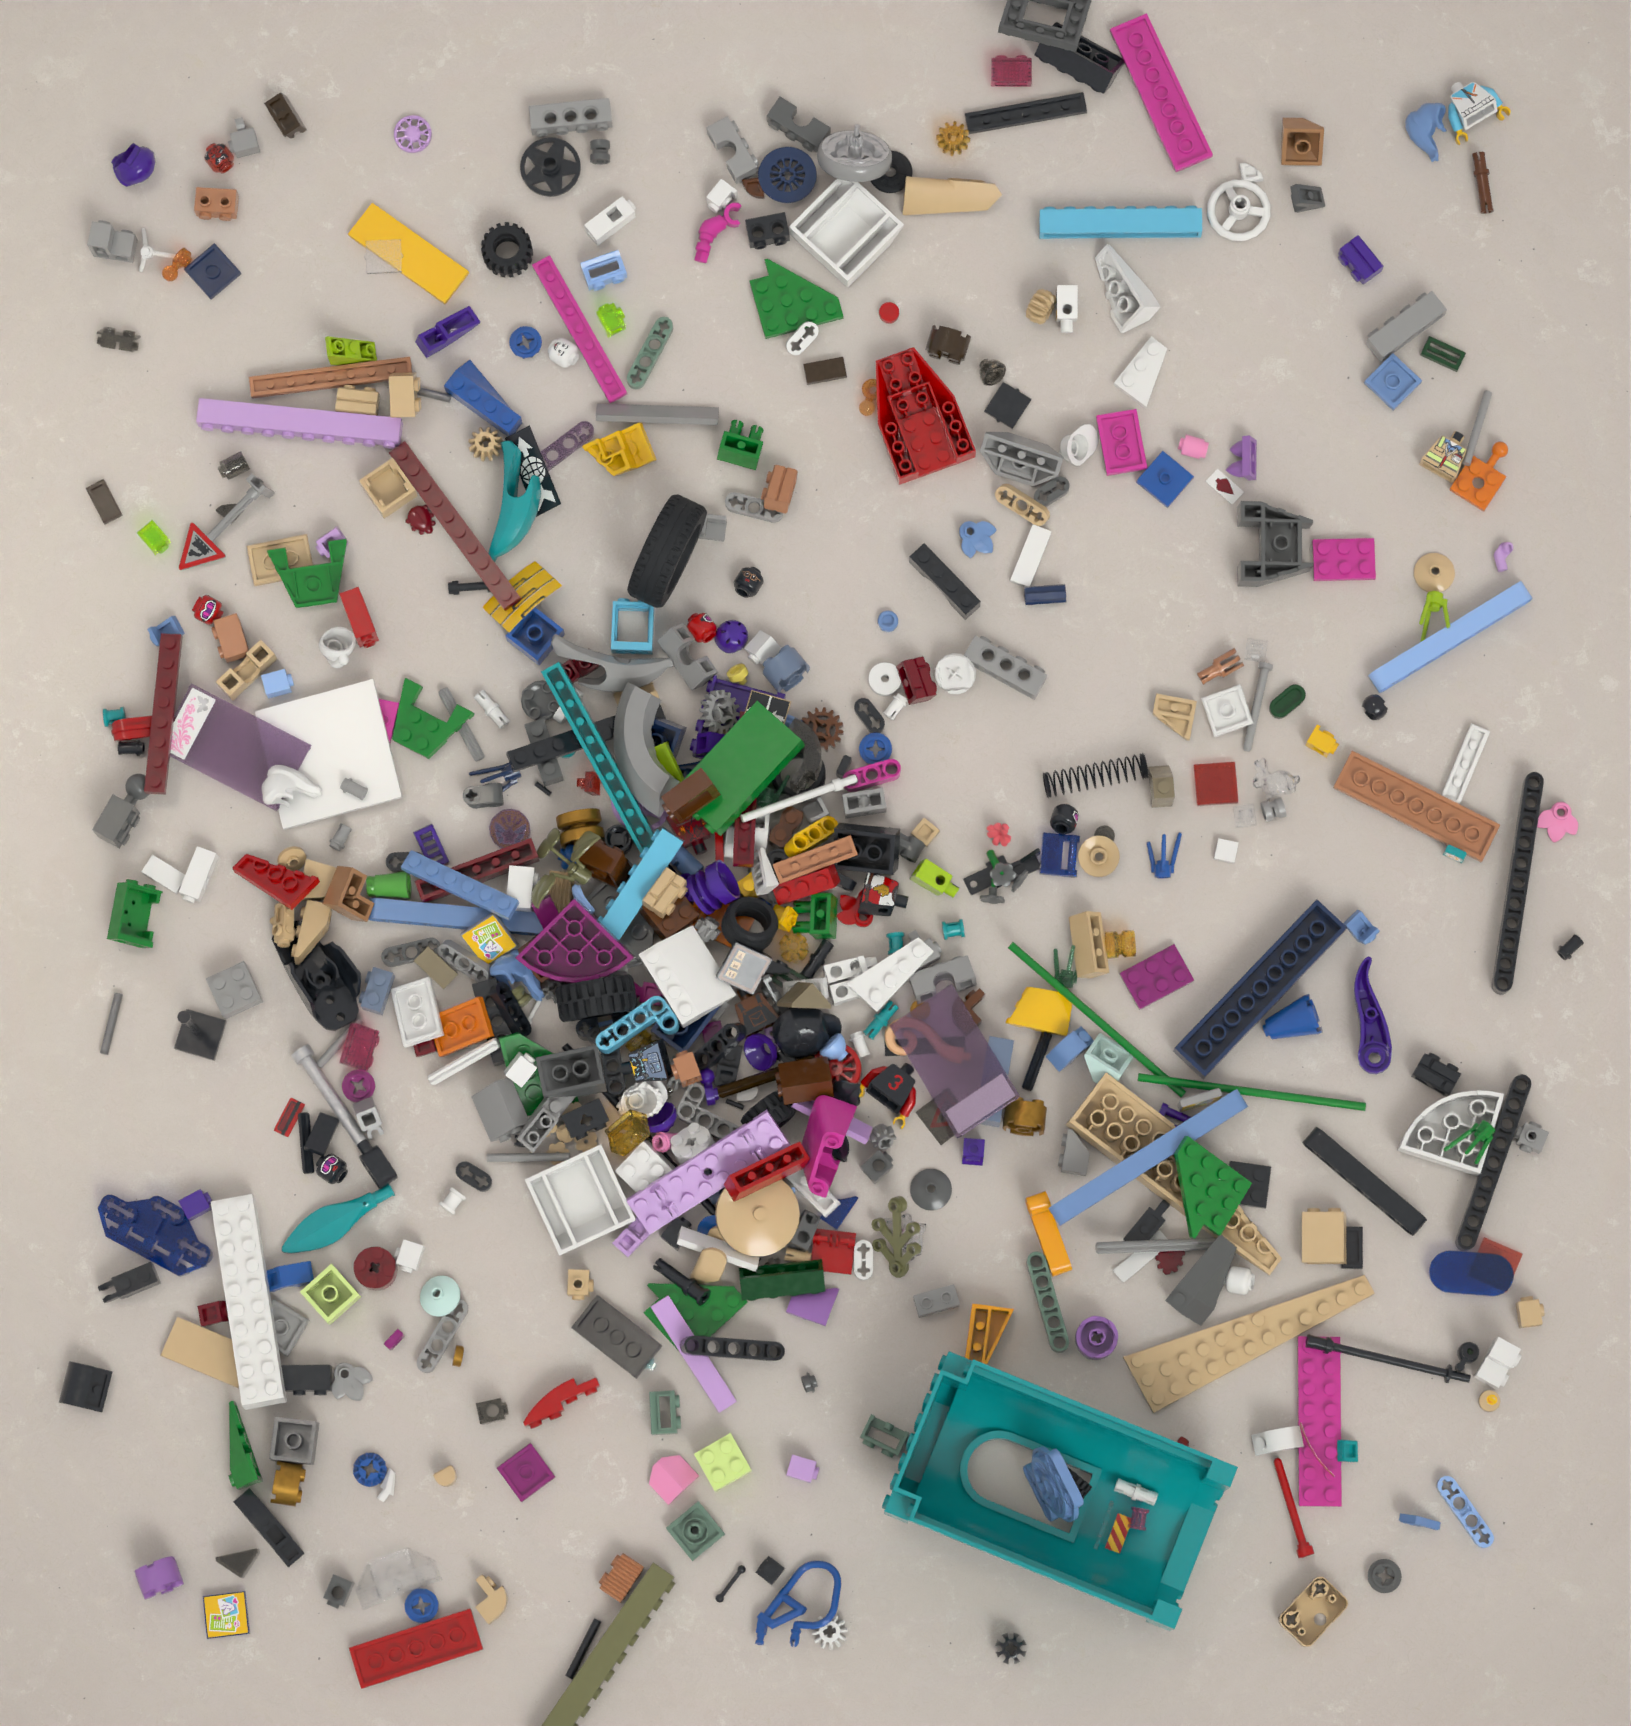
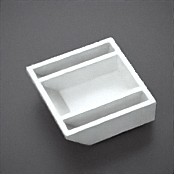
(846, 229)
(580, 1200)

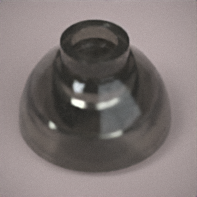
(991, 371)

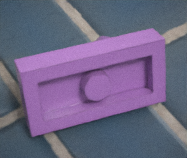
(1248, 465)

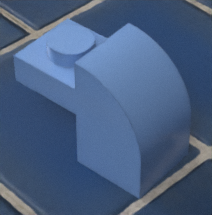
(1069, 1048)

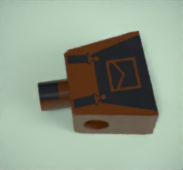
(754, 1012)

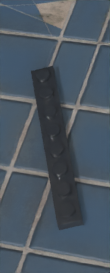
(559, 745)

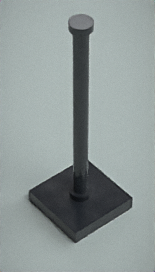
(199, 1034)

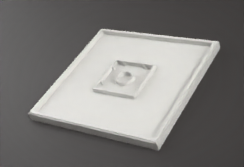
(346, 743)

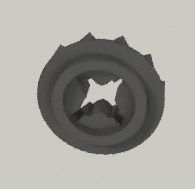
(1392, 1570)

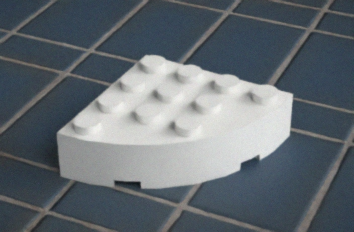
(1446, 1122)

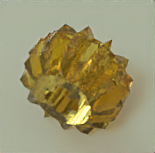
(945, 138)

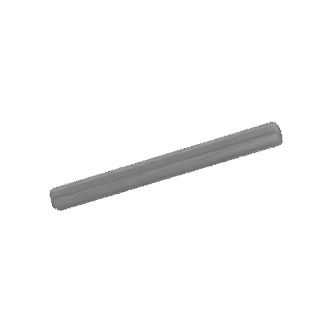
(1153, 1245)

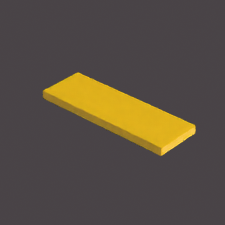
(421, 260)

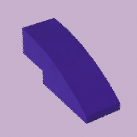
(447, 331)

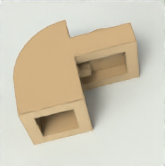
(496, 1601)

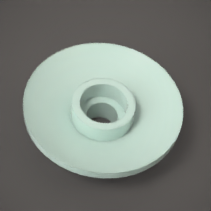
(445, 1302)

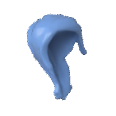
(1422, 125)
(508, 968)

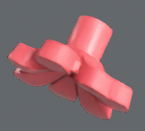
(999, 833)

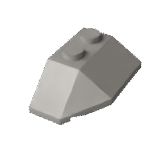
(1020, 458)

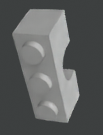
(725, 134)
(676, 645)
(957, 971)

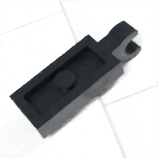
(1148, 1223)

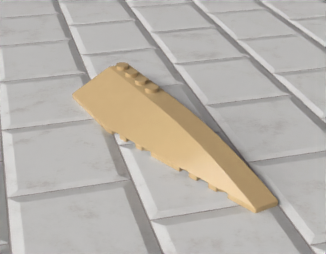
(1121, 1125)

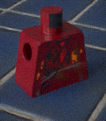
(691, 832)

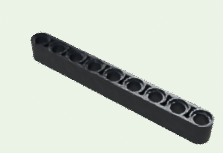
(1497, 1153)

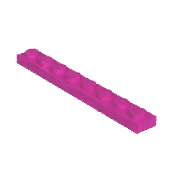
(579, 329)

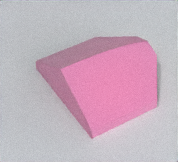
(671, 1477)

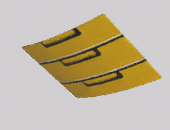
(533, 586)

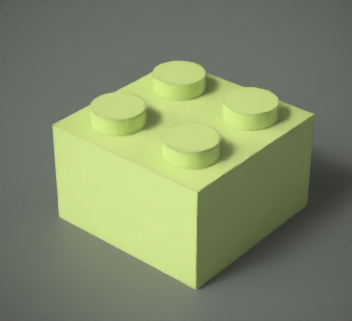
(330, 1294)
(722, 1462)

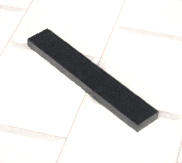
(1026, 113)

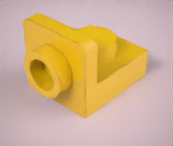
(786, 917)

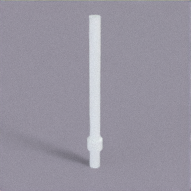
(835, 785)

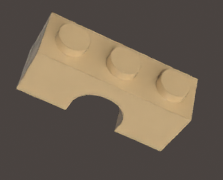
(238, 679)

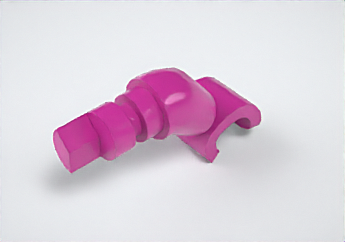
(711, 228)

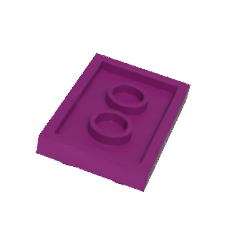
(1156, 977)

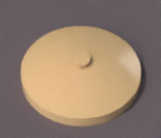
(759, 1221)

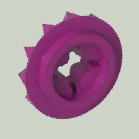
(357, 1076)

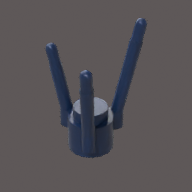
(506, 772)

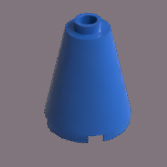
(1294, 1020)

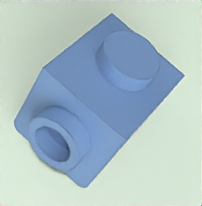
(169, 626)
(1361, 928)

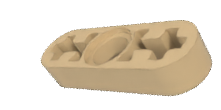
(1032, 517)

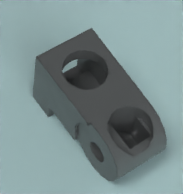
(805, 1231)

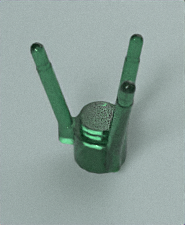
(768, 797)
(1066, 976)

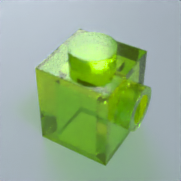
(611, 319)

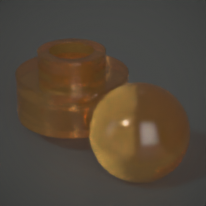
(181, 259)
(867, 406)

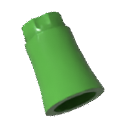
(389, 885)

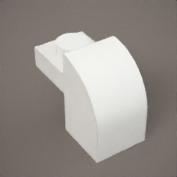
(1277, 1440)

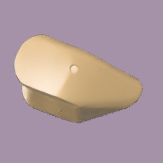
(710, 1262)

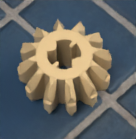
(1041, 306)
(478, 447)

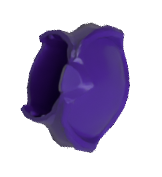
(134, 165)

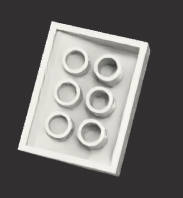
(686, 975)

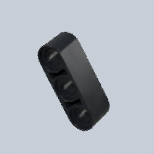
(728, 1042)

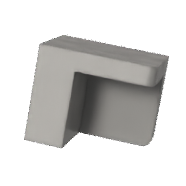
(815, 811)

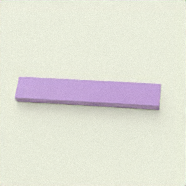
(699, 1365)

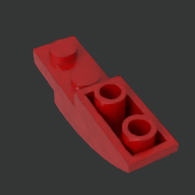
(551, 1404)

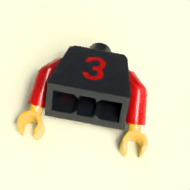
(892, 1088)

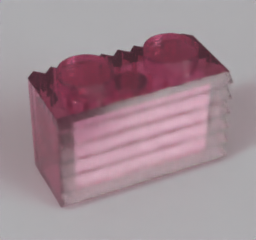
(1011, 71)
(359, 1047)

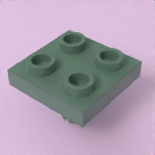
(695, 1531)

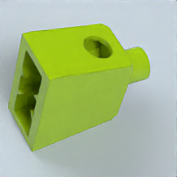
(925, 876)

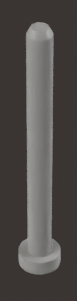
(1265, 668)

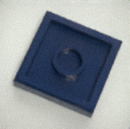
(212, 271)

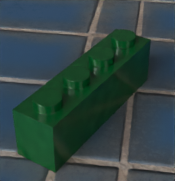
(782, 1280)

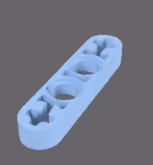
(1468, 1509)

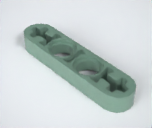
(653, 354)

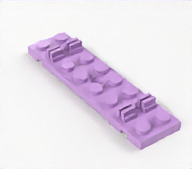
(689, 1184)

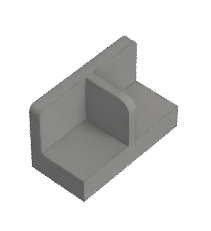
(714, 528)

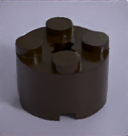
(948, 344)

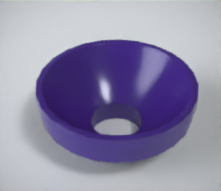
(756, 1052)
(663, 1120)

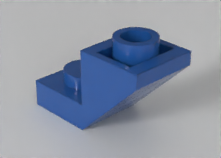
(290, 1276)

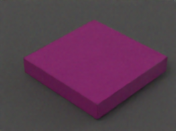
(526, 1472)

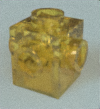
(797, 954)

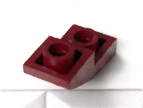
(579, 669)

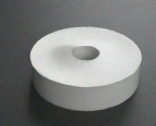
(884, 688)

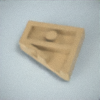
(1175, 713)

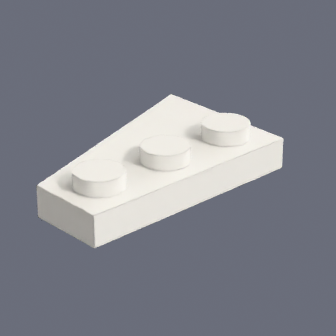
(1141, 373)

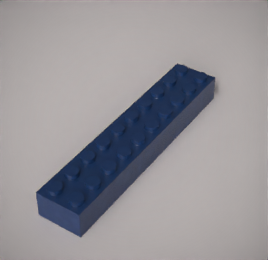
(1259, 989)

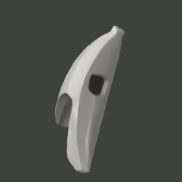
(618, 670)

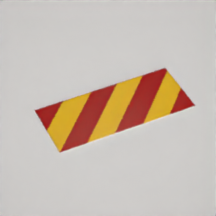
(1118, 1533)

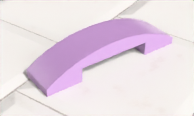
(631, 1238)

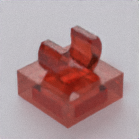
(590, 784)

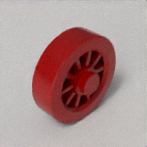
(838, 1068)

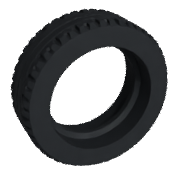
(667, 551)

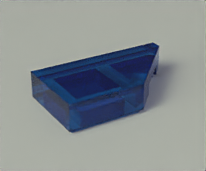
(837, 1217)

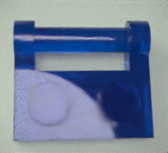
(1052, 855)

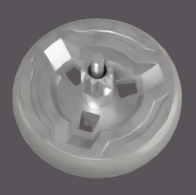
(845, 153)

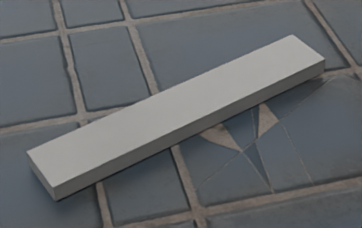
(657, 414)

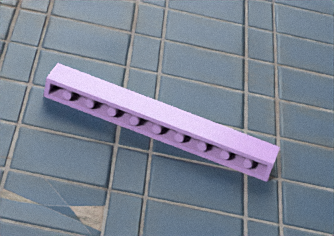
(299, 423)

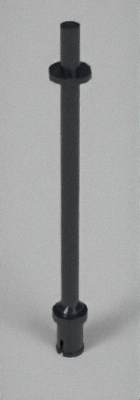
(1327, 1345)

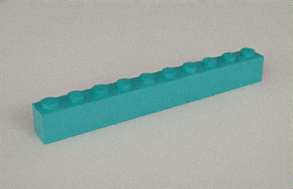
(599, 755)

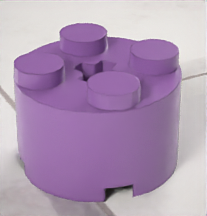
(1102, 1327)
(159, 1577)

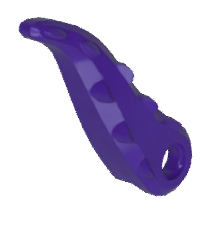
(1373, 1025)

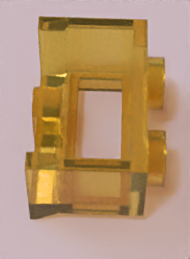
(637, 1131)

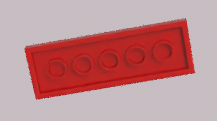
(416, 1648)

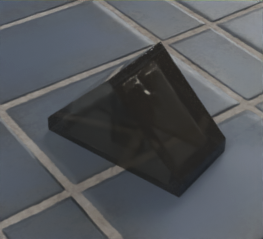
(239, 1562)

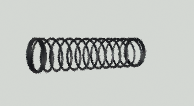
(1142, 767)

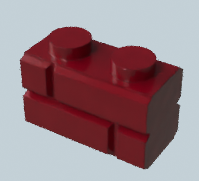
(916, 680)

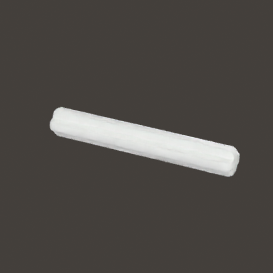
(464, 1061)

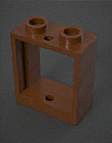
(689, 796)

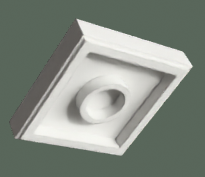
(1227, 710)

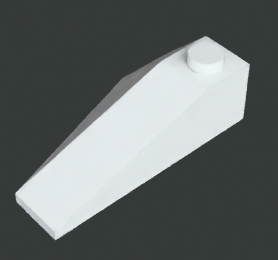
(1129, 297)

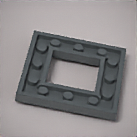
(1066, 37)

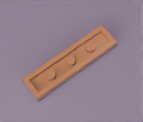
(815, 859)

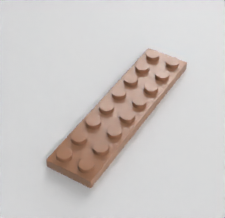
(1416, 806)

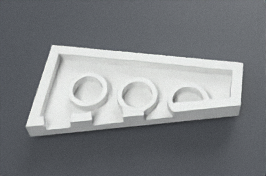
(889, 975)

